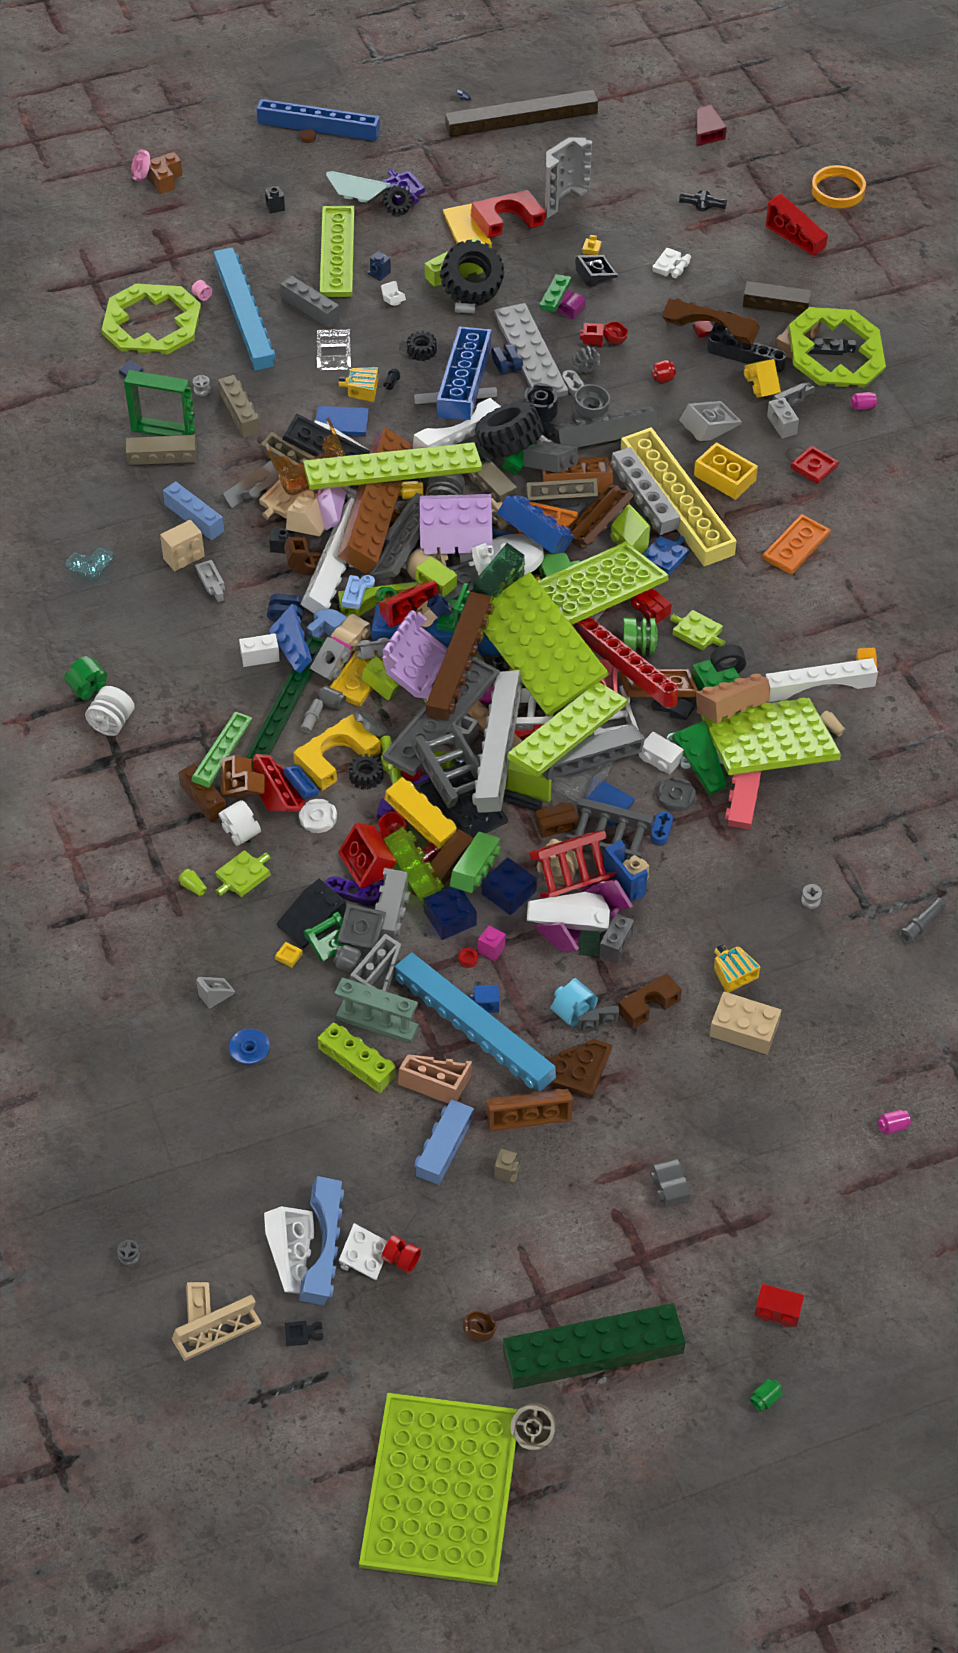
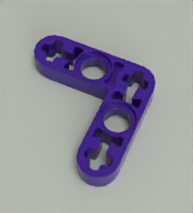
(362, 893)

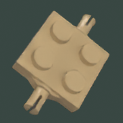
(277, 500)

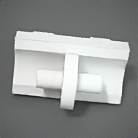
(481, 556)

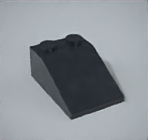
(309, 910)

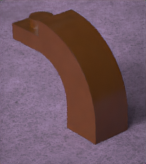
(298, 556)

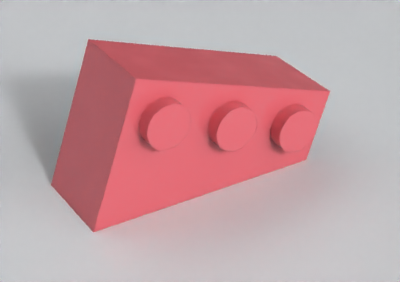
(743, 799)

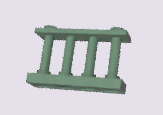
(374, 1020)

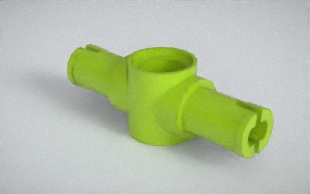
(394, 772)

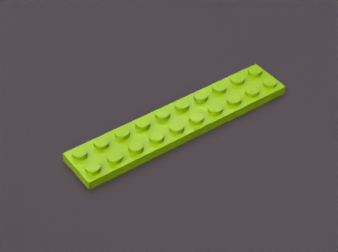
(392, 466)

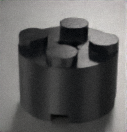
(544, 400)

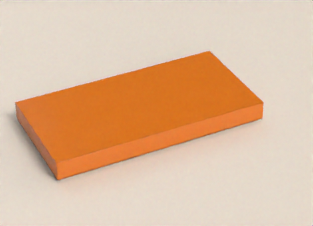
(796, 544)

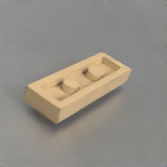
(198, 1305)

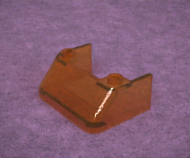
(294, 477)

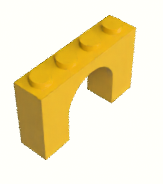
(345, 733)

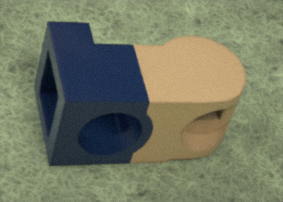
(434, 608)

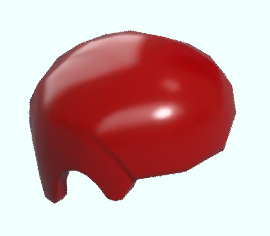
(615, 332)
(391, 823)

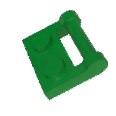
(328, 945)

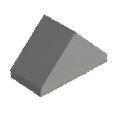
(213, 990)

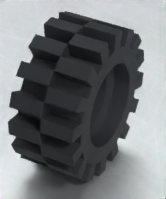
(405, 194)
(421, 339)
(365, 780)

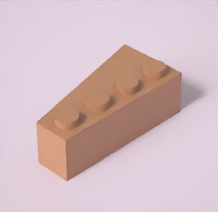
(732, 697)

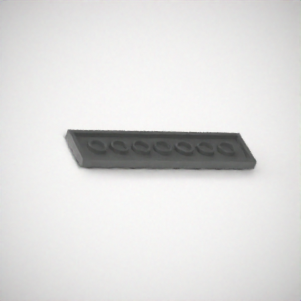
(401, 752)

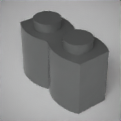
(671, 1183)

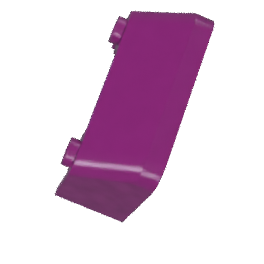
(565, 938)

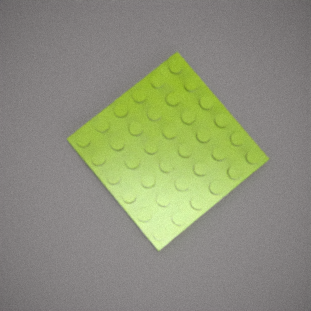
(772, 737)

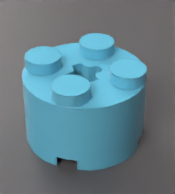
(573, 1001)

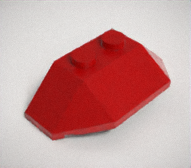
(278, 791)

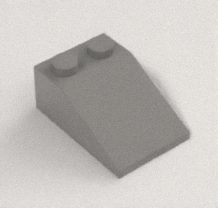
(708, 419)

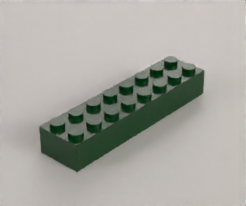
(593, 1346)

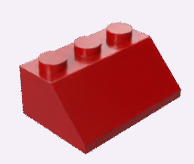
(398, 606)
(366, 854)

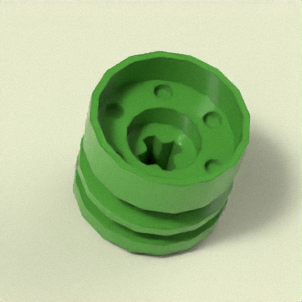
(640, 636)

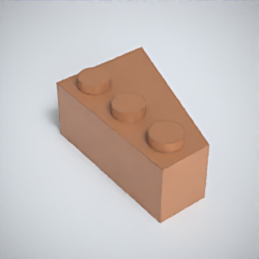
(435, 1078)

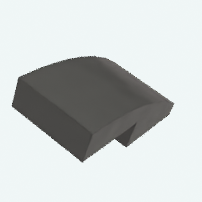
(590, 1021)

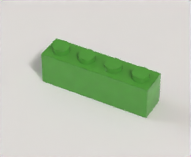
(475, 862)

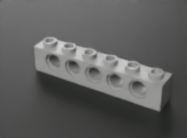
(645, 491)

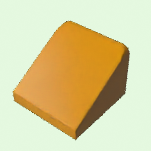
(866, 653)

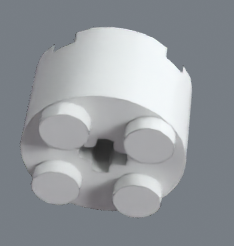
(239, 822)

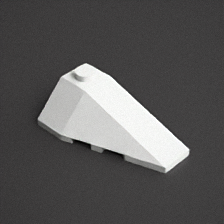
(577, 911)
(289, 1239)

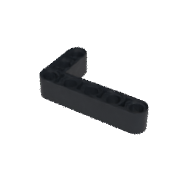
(727, 346)

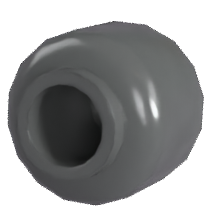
(347, 958)

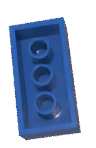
(535, 524)

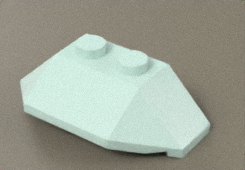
(356, 187)

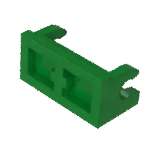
(515, 461)

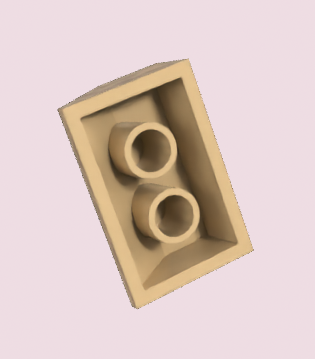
(305, 515)

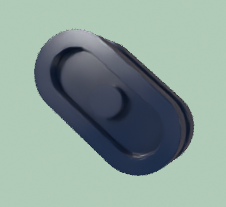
(510, 352)
(279, 604)

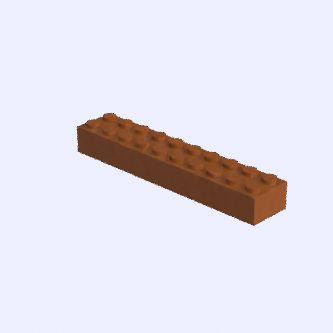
(372, 511)

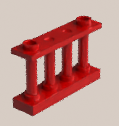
(560, 850)

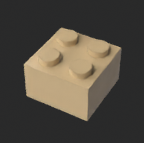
(182, 545)

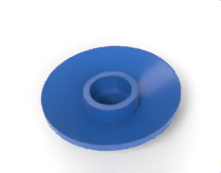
(246, 1040)

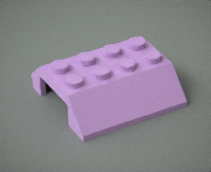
(455, 522)
(414, 656)

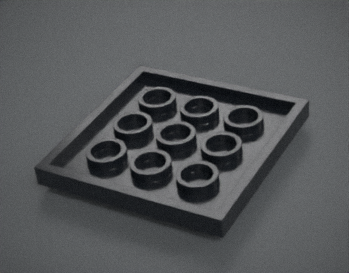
(464, 812)

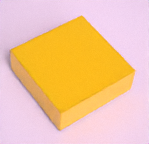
(288, 954)

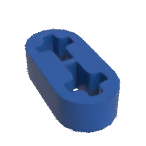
(657, 827)

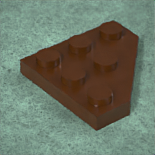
(581, 1067)

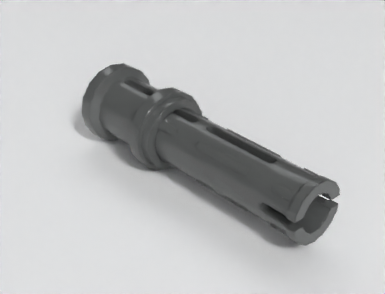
(917, 925)

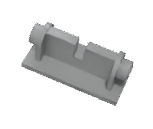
(367, 648)

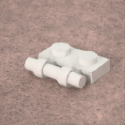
(667, 262)

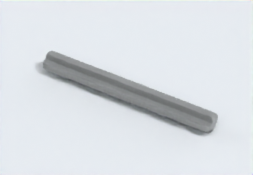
(432, 397)

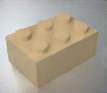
(745, 1023)

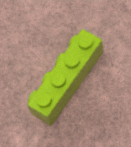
(357, 1057)

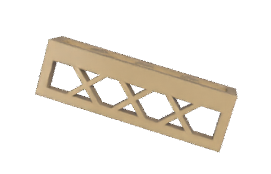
(215, 1320)

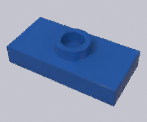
(301, 781)

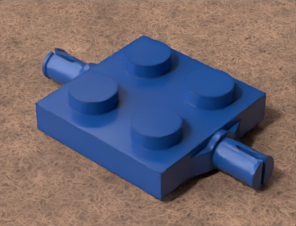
(667, 553)

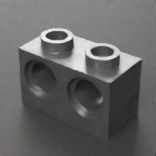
(616, 938)

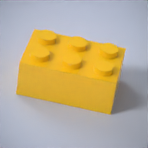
(725, 470)

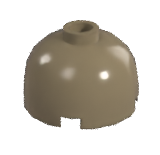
(533, 1426)

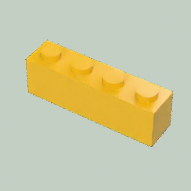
(420, 812)

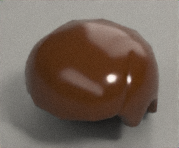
(479, 1326)

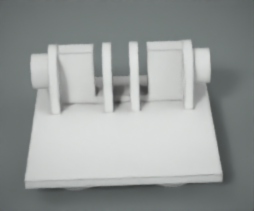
(363, 1252)

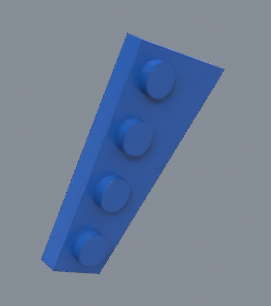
(291, 639)

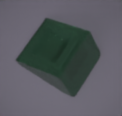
(589, 943)

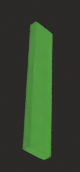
(221, 748)

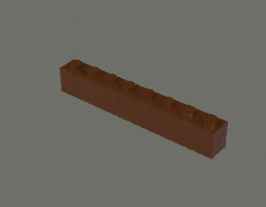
(459, 656)

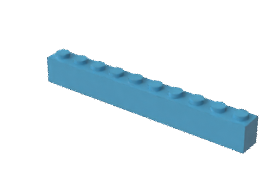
(244, 310)
(475, 1022)

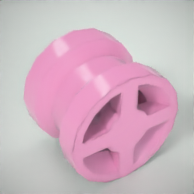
(201, 290)

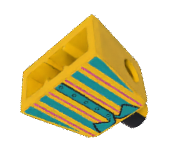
(361, 383)
(734, 967)

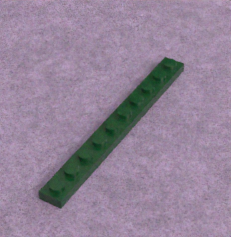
(284, 705)

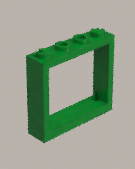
(159, 382)

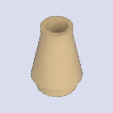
(832, 723)

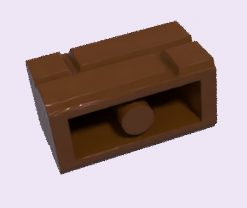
(556, 819)

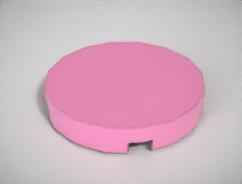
(140, 165)

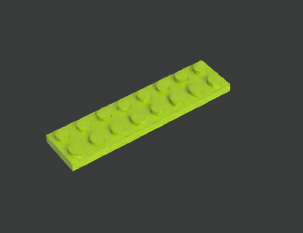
(337, 251)
(567, 729)

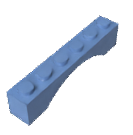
(325, 1201)

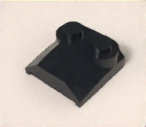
(594, 268)

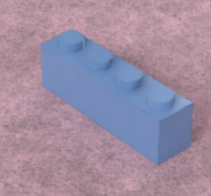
(191, 507)
(444, 1142)

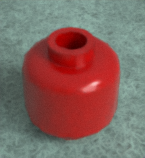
(664, 371)

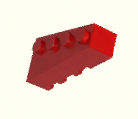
(794, 225)

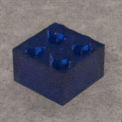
(509, 886)
(450, 912)

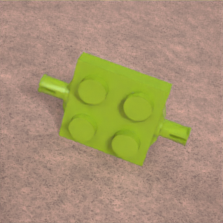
(697, 630)
(242, 873)

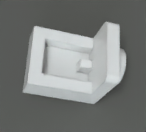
(391, 294)

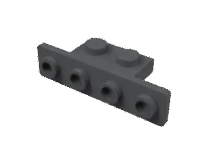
(251, 485)

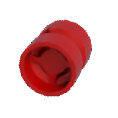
(404, 1255)

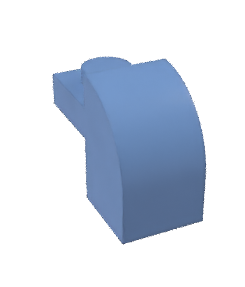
(325, 622)

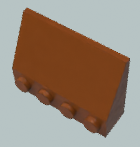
(585, 469)

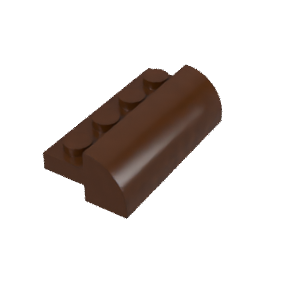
(598, 515)

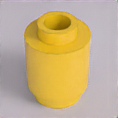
(410, 488)

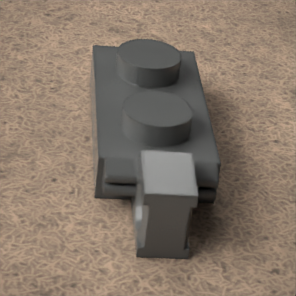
(796, 394)

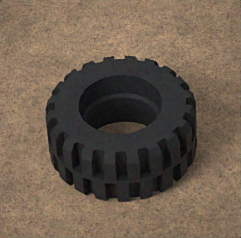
(480, 255)
(509, 429)

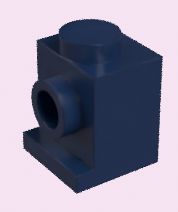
(379, 266)

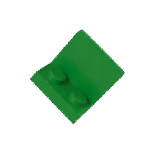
(450, 622)

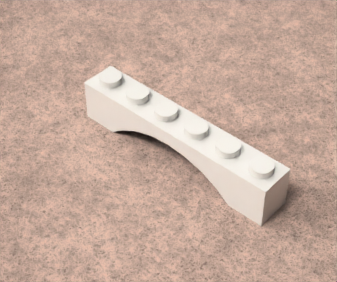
(455, 434)
(854, 673)

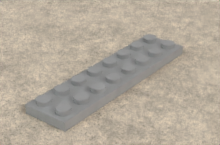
(524, 335)

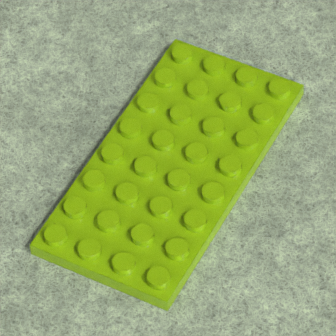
(602, 582)
(542, 645)

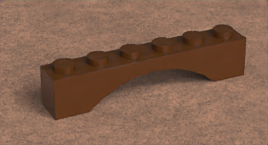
(681, 313)

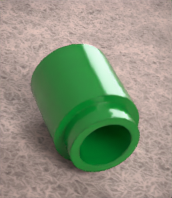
(379, 595)
(766, 1394)

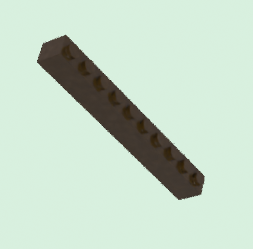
(521, 113)

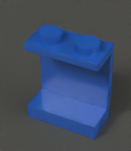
(634, 885)

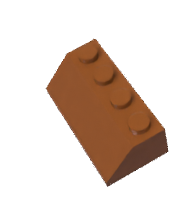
(529, 1109)

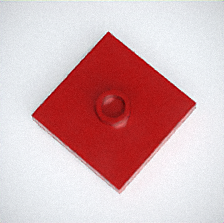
(814, 464)

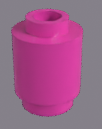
(863, 401)
(894, 1121)

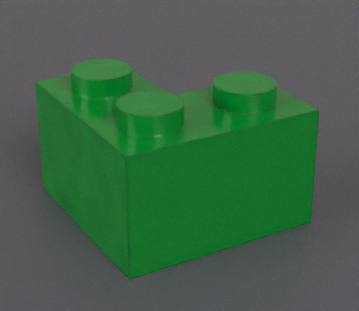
(706, 675)

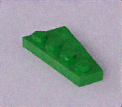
(701, 756)

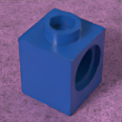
(487, 997)

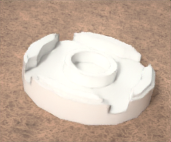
(318, 816)

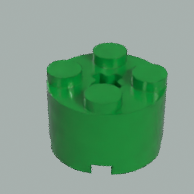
(86, 677)

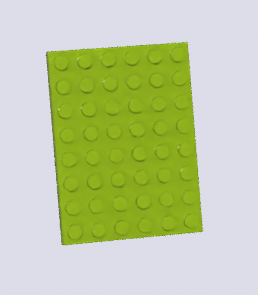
(440, 1490)

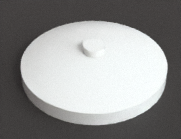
(532, 550)

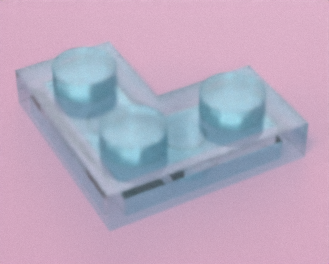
(92, 566)

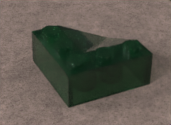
(501, 572)

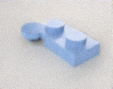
(355, 590)

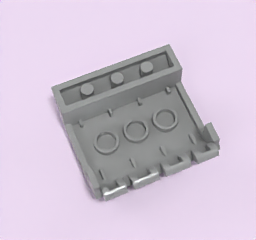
(567, 171)

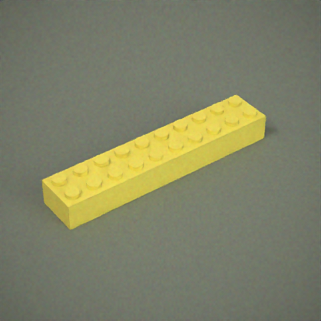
(698, 521)

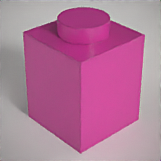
(491, 943)

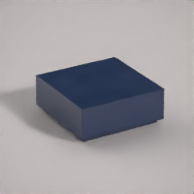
(129, 366)

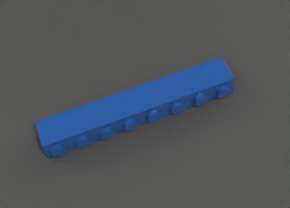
(318, 119)

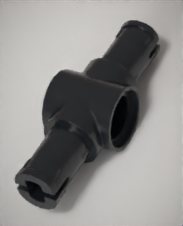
(703, 200)

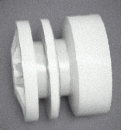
(109, 710)

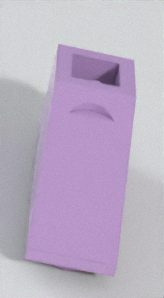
(331, 505)

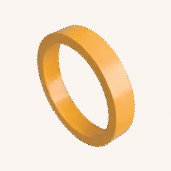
(841, 171)

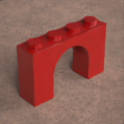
(520, 203)

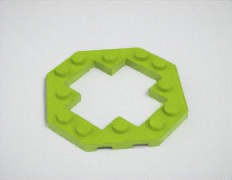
(156, 294)
(832, 318)

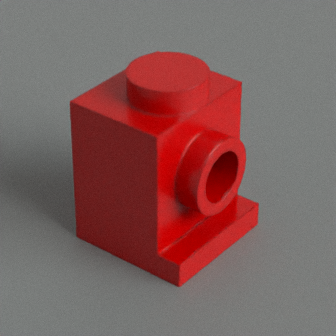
(592, 334)

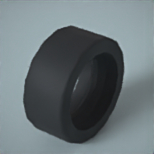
(725, 652)

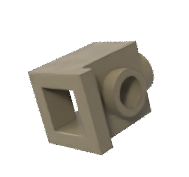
(506, 1166)

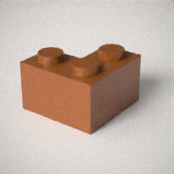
(164, 170)
(238, 779)

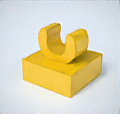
(591, 246)

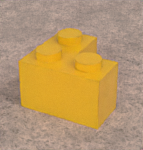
(764, 377)

